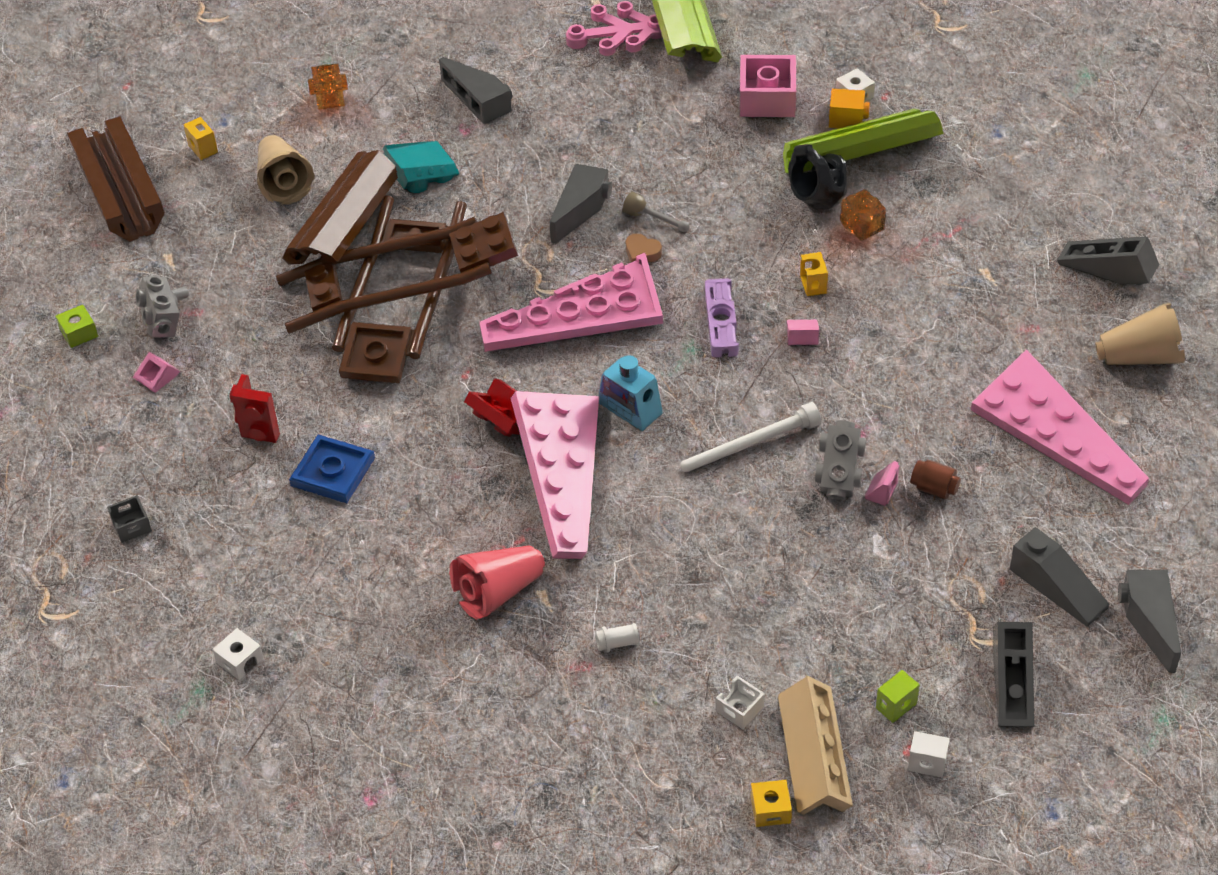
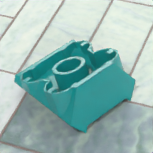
(420, 164)

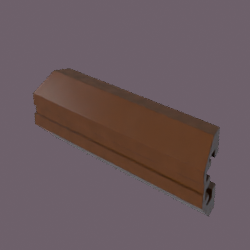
(118, 180)
(344, 209)

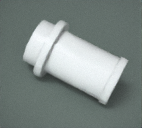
(616, 637)

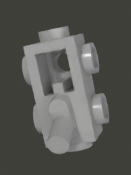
(159, 305)
(841, 449)

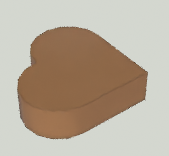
(639, 244)

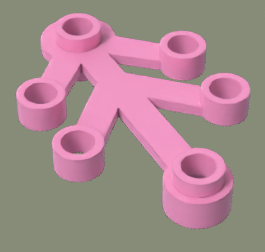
(648, 26)

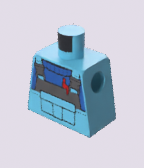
(630, 392)

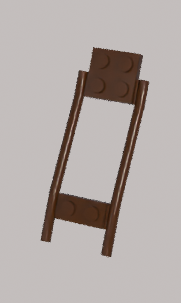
(475, 248)
(381, 350)

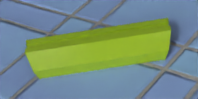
(687, 26)
(870, 136)

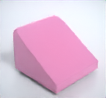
(802, 332)
(155, 372)
(883, 484)

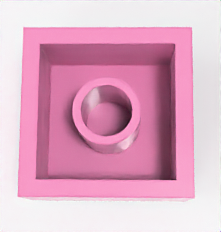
(767, 85)

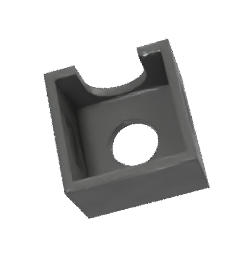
(134, 513)

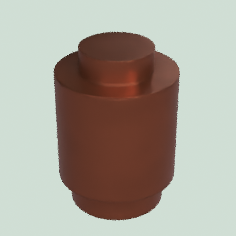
(935, 478)

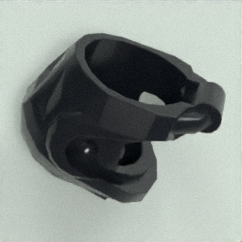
(824, 184)

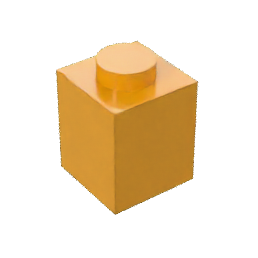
(847, 108)

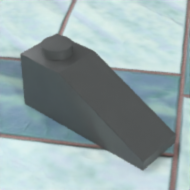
(477, 89)
(579, 200)
(1114, 259)
(1056, 576)
(1152, 613)
(1014, 673)

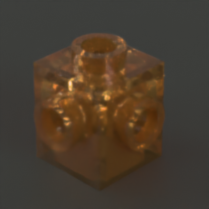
(328, 86)
(863, 214)

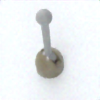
(636, 205)

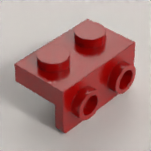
(495, 406)
(254, 412)

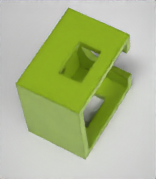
(77, 332)
(895, 692)

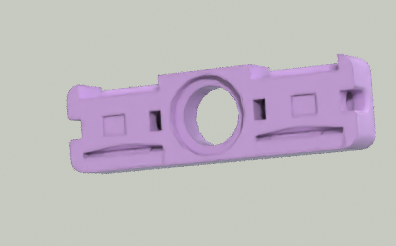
(721, 333)

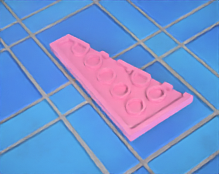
(583, 308)
(1045, 416)
(560, 454)

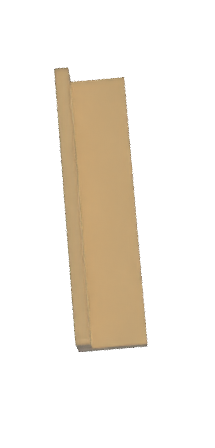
(814, 746)

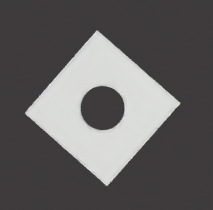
(857, 81)
(236, 661)
(740, 695)
(928, 748)

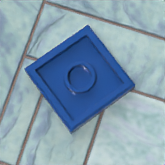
(332, 468)

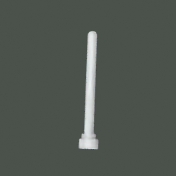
(806, 417)

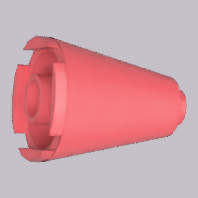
(494, 577)

